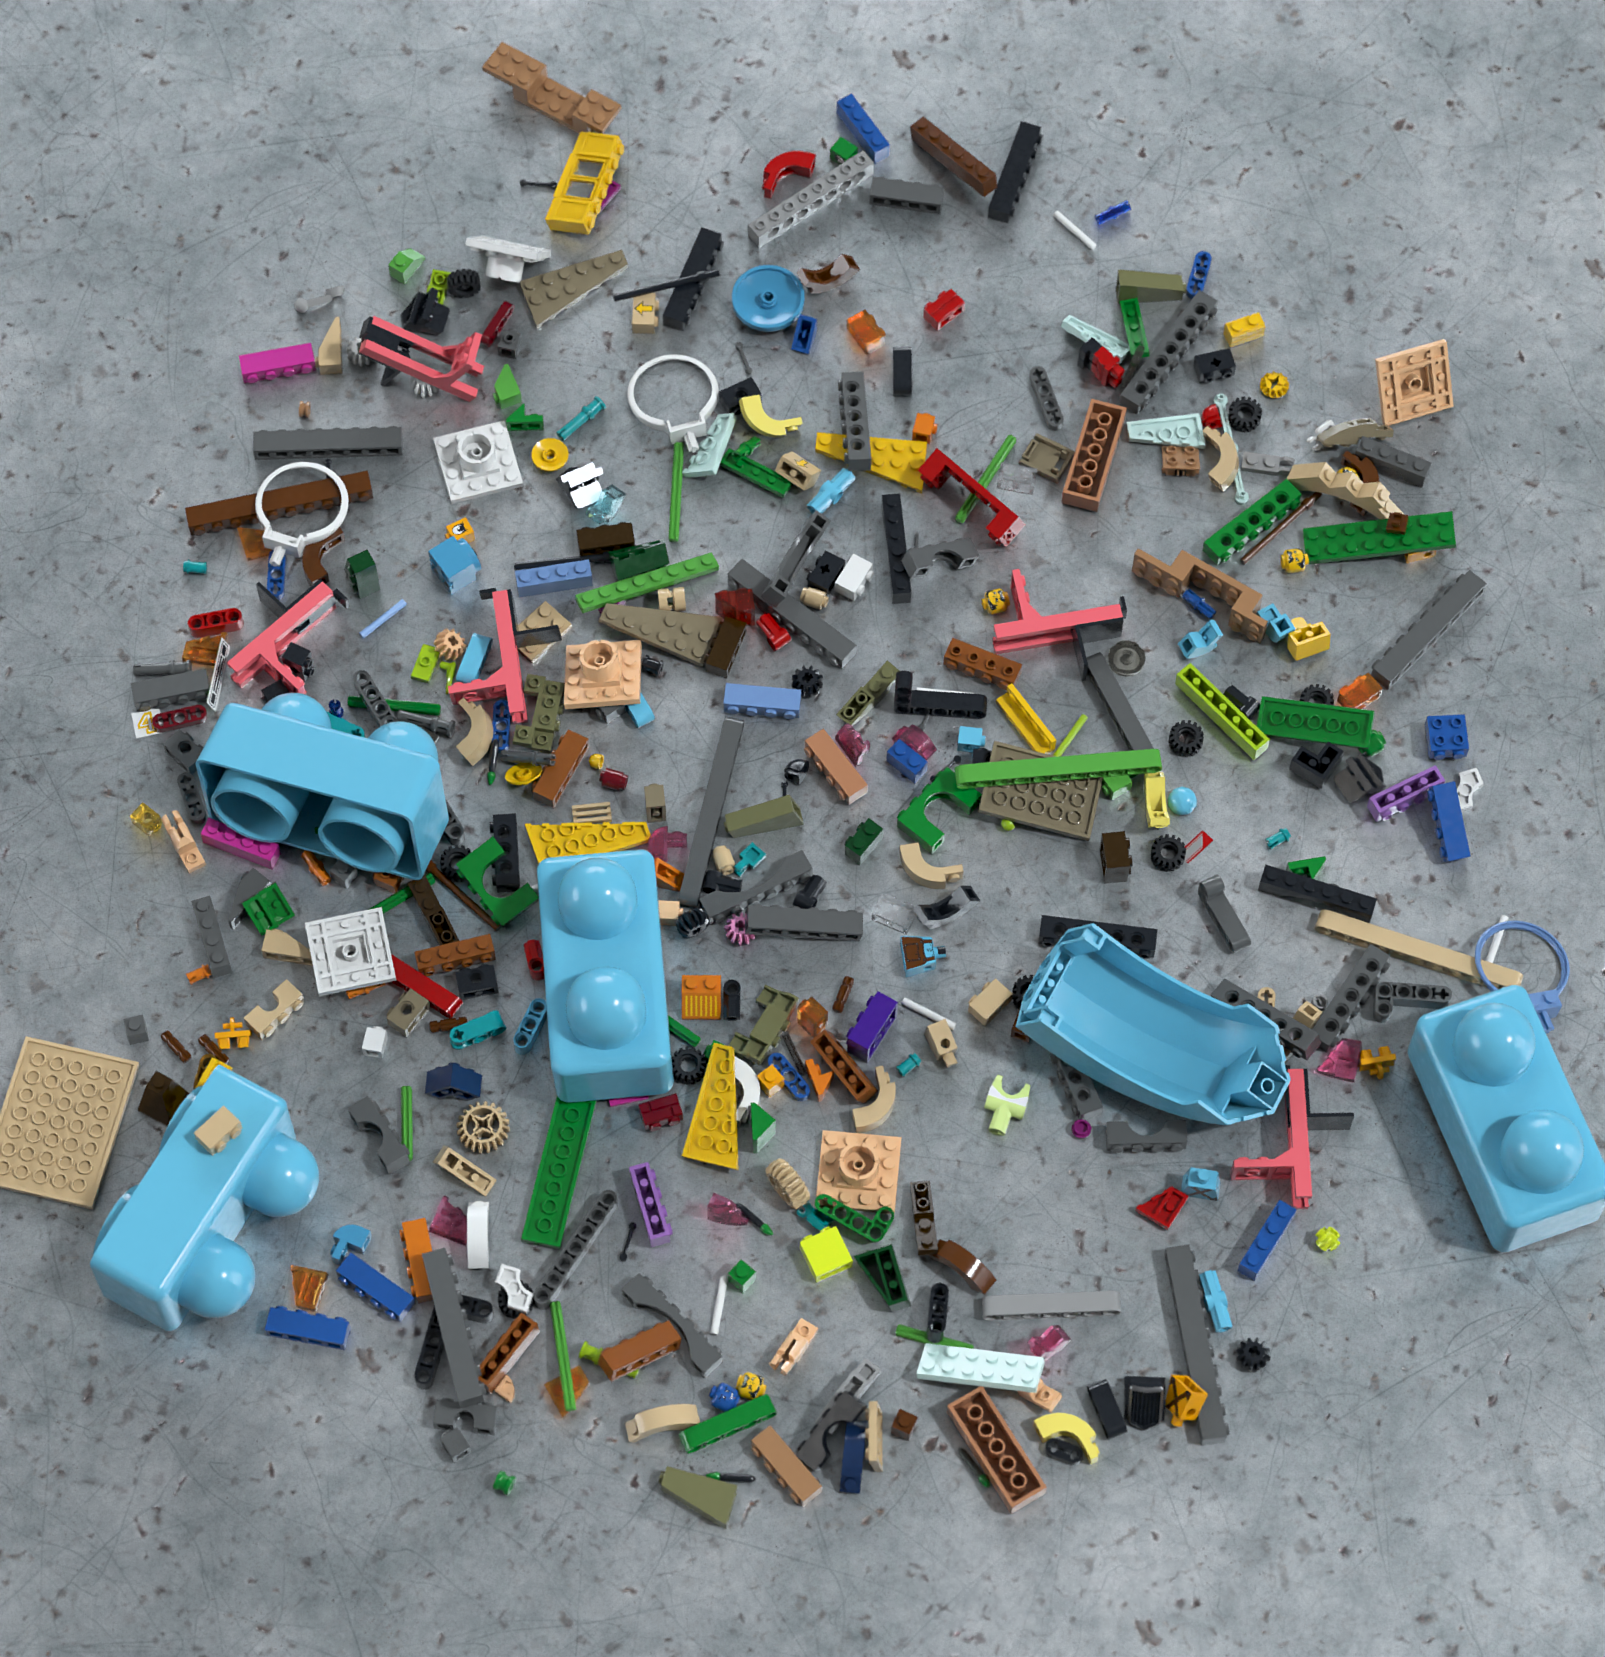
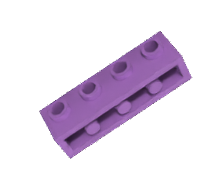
(1404, 794)
(649, 1204)

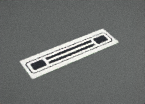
(218, 674)

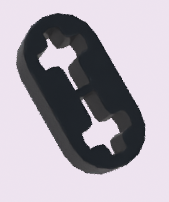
(1065, 1447)

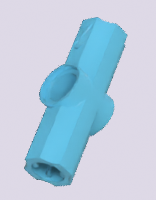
(831, 491)
(1215, 1301)

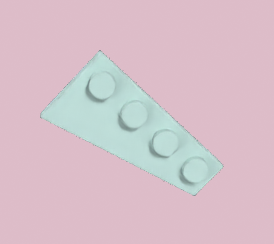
(1085, 332)
(1172, 431)
(712, 448)

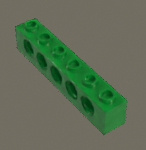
(1255, 513)

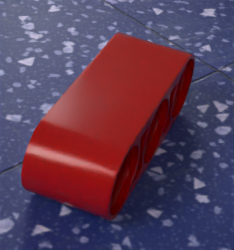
(222, 616)

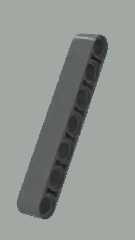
(1116, 703)
(576, 1240)

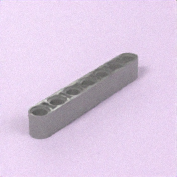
(1051, 1305)

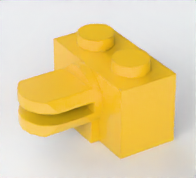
(1307, 639)

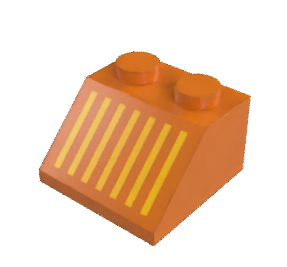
(701, 997)

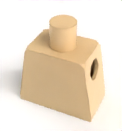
(940, 1034)

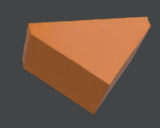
(668, 876)

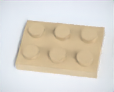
(543, 616)
(874, 1435)

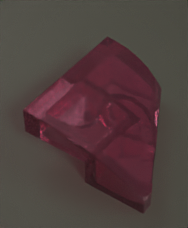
(852, 744)
(1342, 1061)
(725, 1211)
(450, 1222)

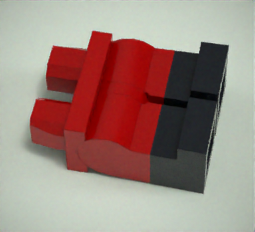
(1101, 363)

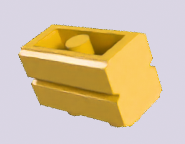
(1244, 329)

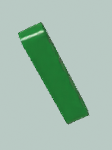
(727, 1424)

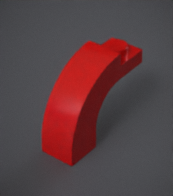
(786, 164)

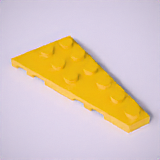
(585, 838)

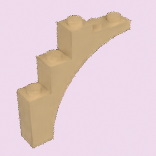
(1347, 486)

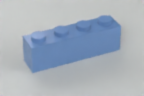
(553, 578)
(762, 701)

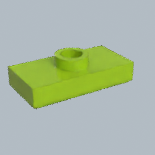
(425, 664)

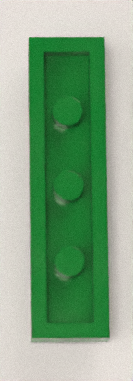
(1134, 325)
(757, 474)

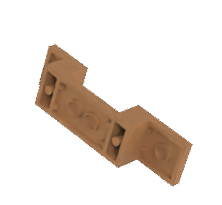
(547, 96)
(1191, 569)

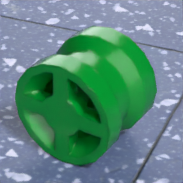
(504, 1482)

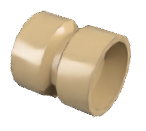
(678, 598)

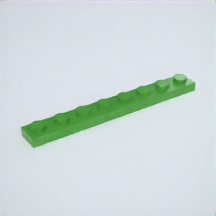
(647, 582)

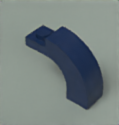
(853, 1456)

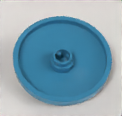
(768, 298)

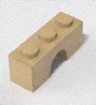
(264, 1022)

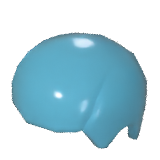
(1182, 801)

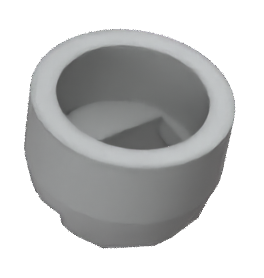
(1322, 1002)

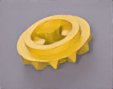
(1277, 391)

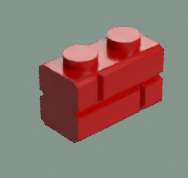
(943, 309)

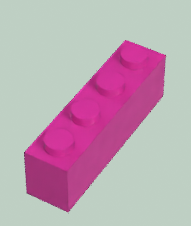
(277, 363)
(224, 838)

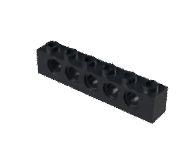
(1125, 933)

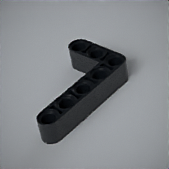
(935, 702)
(436, 1349)

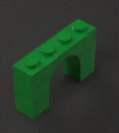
(913, 820)
(473, 869)

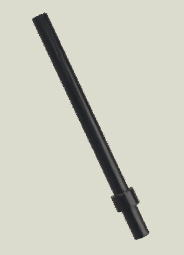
(700, 276)
(541, 563)

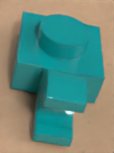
(750, 857)
(815, 1217)

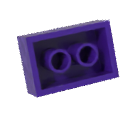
(871, 1026)

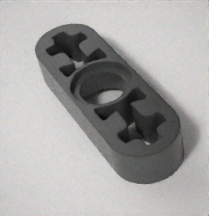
(185, 793)

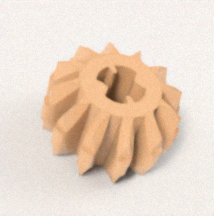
(449, 644)

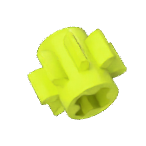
(1327, 1239)

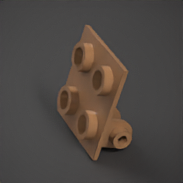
(1180, 459)

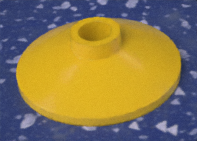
(546, 448)
(523, 774)

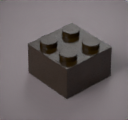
(1115, 857)

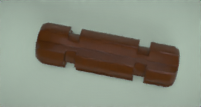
(843, 994)
(446, 1024)
(176, 1046)
(213, 1049)

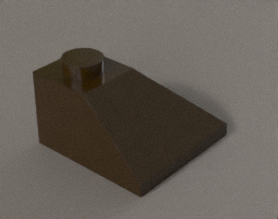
(161, 1098)

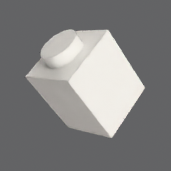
(374, 1042)

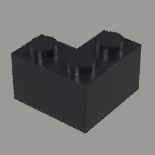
(1315, 767)

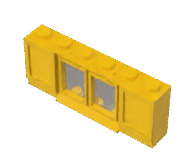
(584, 183)

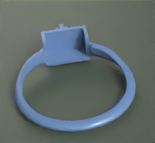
(1547, 1002)

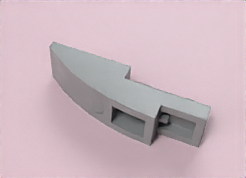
(856, 1383)

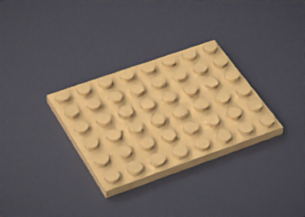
(62, 1121)

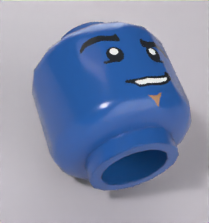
(724, 1397)

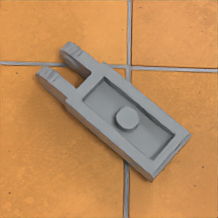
(1266, 464)

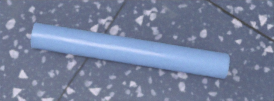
(383, 618)

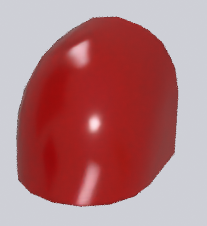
(1210, 417)

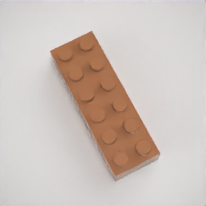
(1094, 455)
(996, 1449)

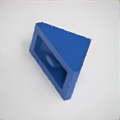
(804, 334)

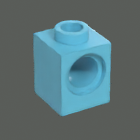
(970, 739)

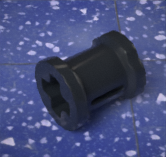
(652, 665)

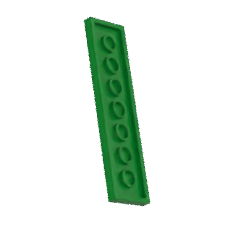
(1370, 538)
(558, 1173)

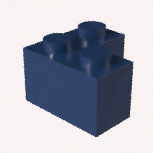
(453, 1081)

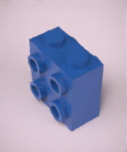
(1446, 736)

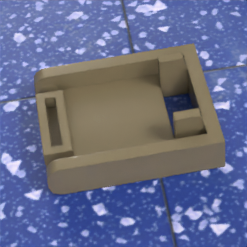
(1044, 455)

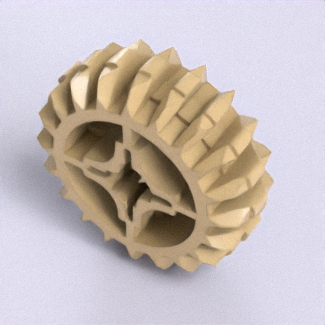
(491, 1115)
(787, 1183)

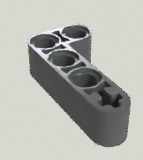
(1220, 910)
(1412, 999)

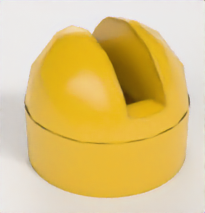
(596, 761)

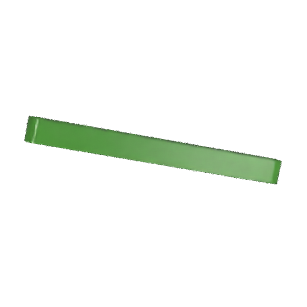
(1058, 768)

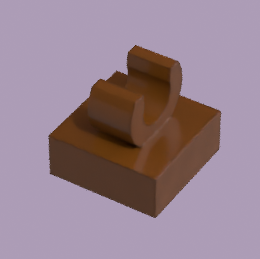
(1397, 523)

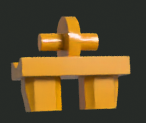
(243, 1036)
(1379, 1064)

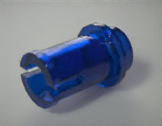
(336, 709)

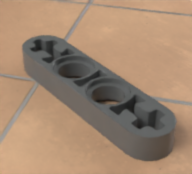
(1046, 398)

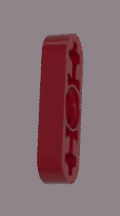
(497, 323)
(175, 725)

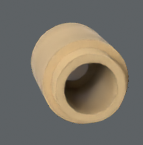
(814, 598)
(723, 860)

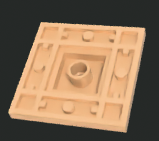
(1414, 382)
(602, 674)
(859, 1170)

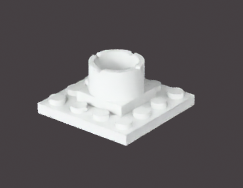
(505, 257)
(478, 462)
(350, 951)

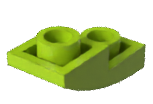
(439, 282)

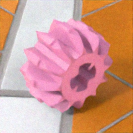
(733, 932)

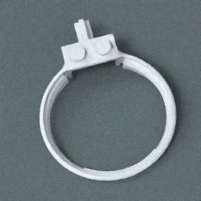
(685, 432)
(285, 544)

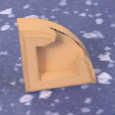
(506, 1389)

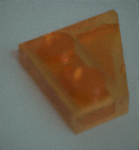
(253, 543)
(203, 650)
(308, 1287)
(554, 1389)

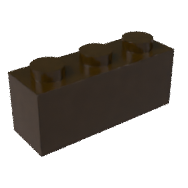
(605, 538)
(725, 646)

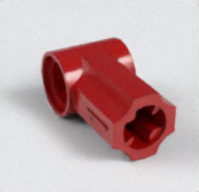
(776, 636)
(534, 959)

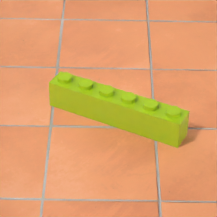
(1222, 711)

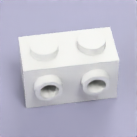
(853, 577)

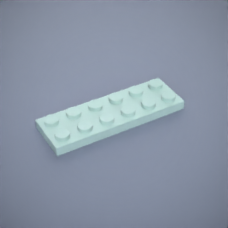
(980, 1368)

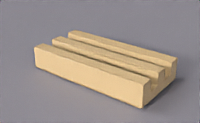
(605, 806)

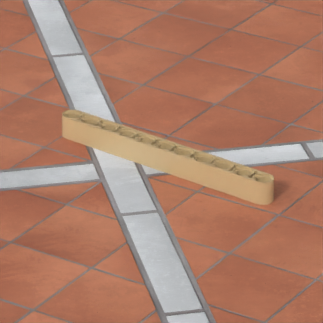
(1414, 950)

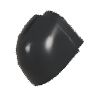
(796, 770)

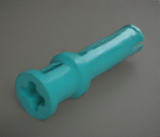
(587, 413)

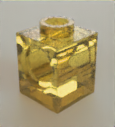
(144, 812)

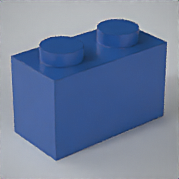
(907, 761)

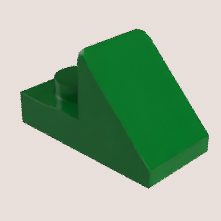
(521, 422)
(1310, 867)

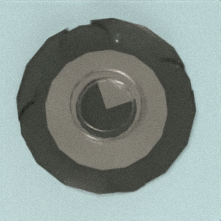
(1126, 658)

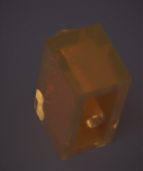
(866, 332)
(1360, 693)
(812, 1016)

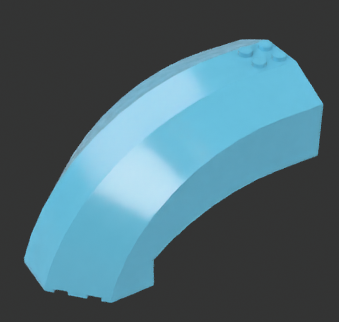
(1152, 1033)

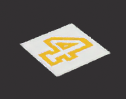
(143, 722)

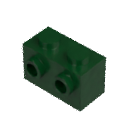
(864, 841)

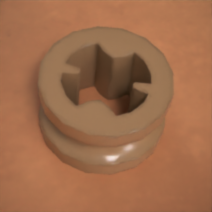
(304, 409)

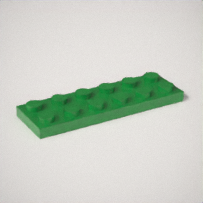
(1315, 722)

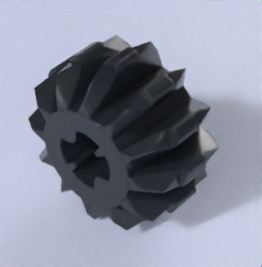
(801, 676)
(692, 923)
(1260, 1352)

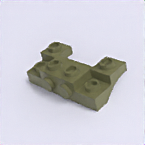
(546, 714)
(769, 1027)

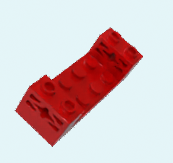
(938, 470)

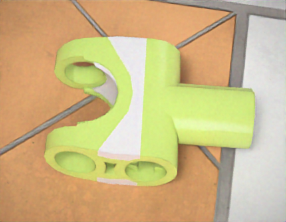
(1005, 1106)

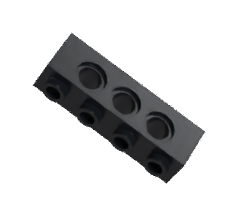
(511, 880)

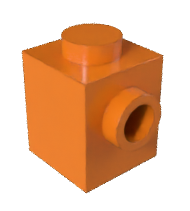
(924, 428)

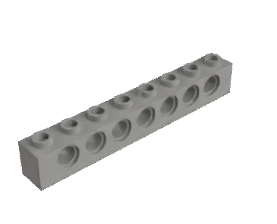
(810, 199)

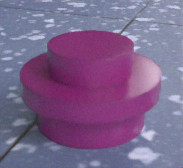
(1081, 1128)

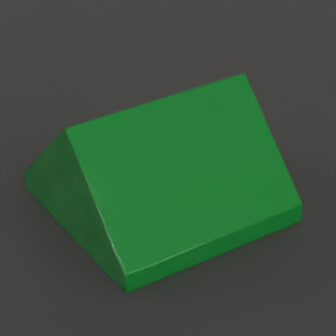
(762, 1127)

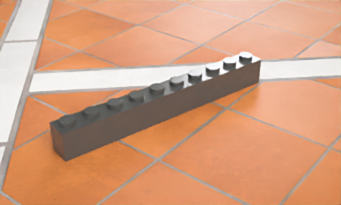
(1195, 1342)

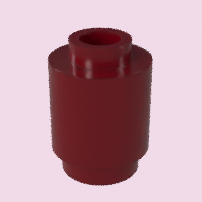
(613, 779)

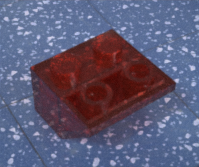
(736, 604)

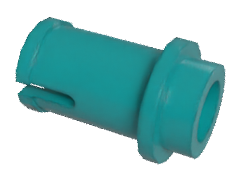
(194, 567)
(1278, 838)
(907, 1065)

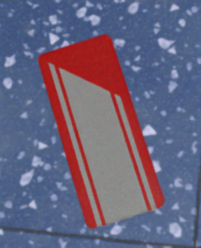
(1197, 845)

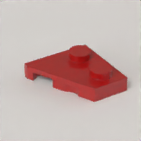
(1164, 1207)

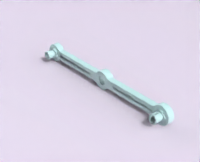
(1221, 401)

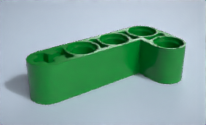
(851, 1214)

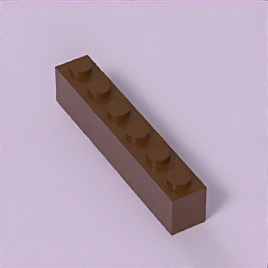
(953, 156)

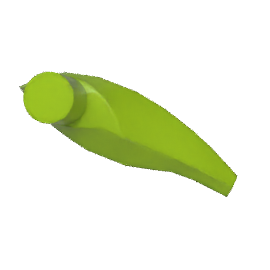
(451, 669)

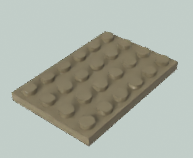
(1054, 806)

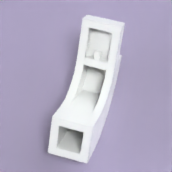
(748, 1083)
(478, 1234)

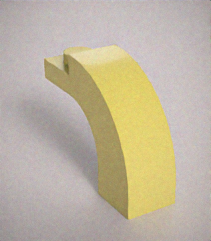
(760, 422)
(1155, 800)
(1069, 1426)

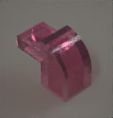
(917, 740)
(662, 840)
(1049, 1343)

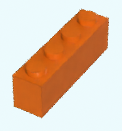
(417, 1242)

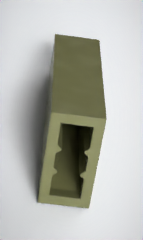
(1149, 286)
(764, 817)
(702, 1494)

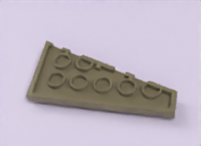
(564, 287)
(671, 631)

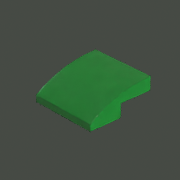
(268, 908)

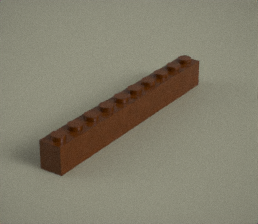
(277, 503)

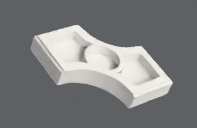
(1468, 783)
(518, 1297)

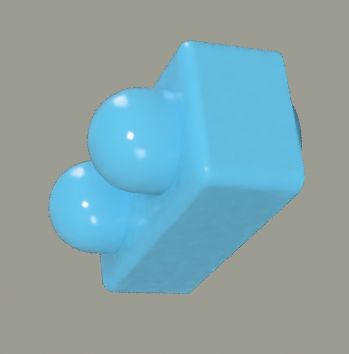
(288, 771)
(604, 976)
(1509, 1118)
(175, 1232)

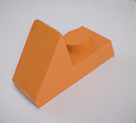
(819, 1082)

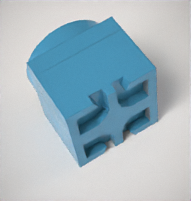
(454, 563)

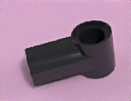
(1247, 705)
(716, 881)
(809, 895)
(731, 1002)

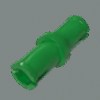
(746, 449)

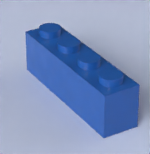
(863, 128)
(1449, 821)
(1267, 1240)
(375, 1287)
(307, 1328)

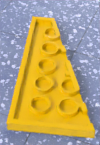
(890, 458)
(714, 1121)

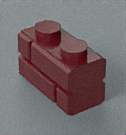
(660, 1112)

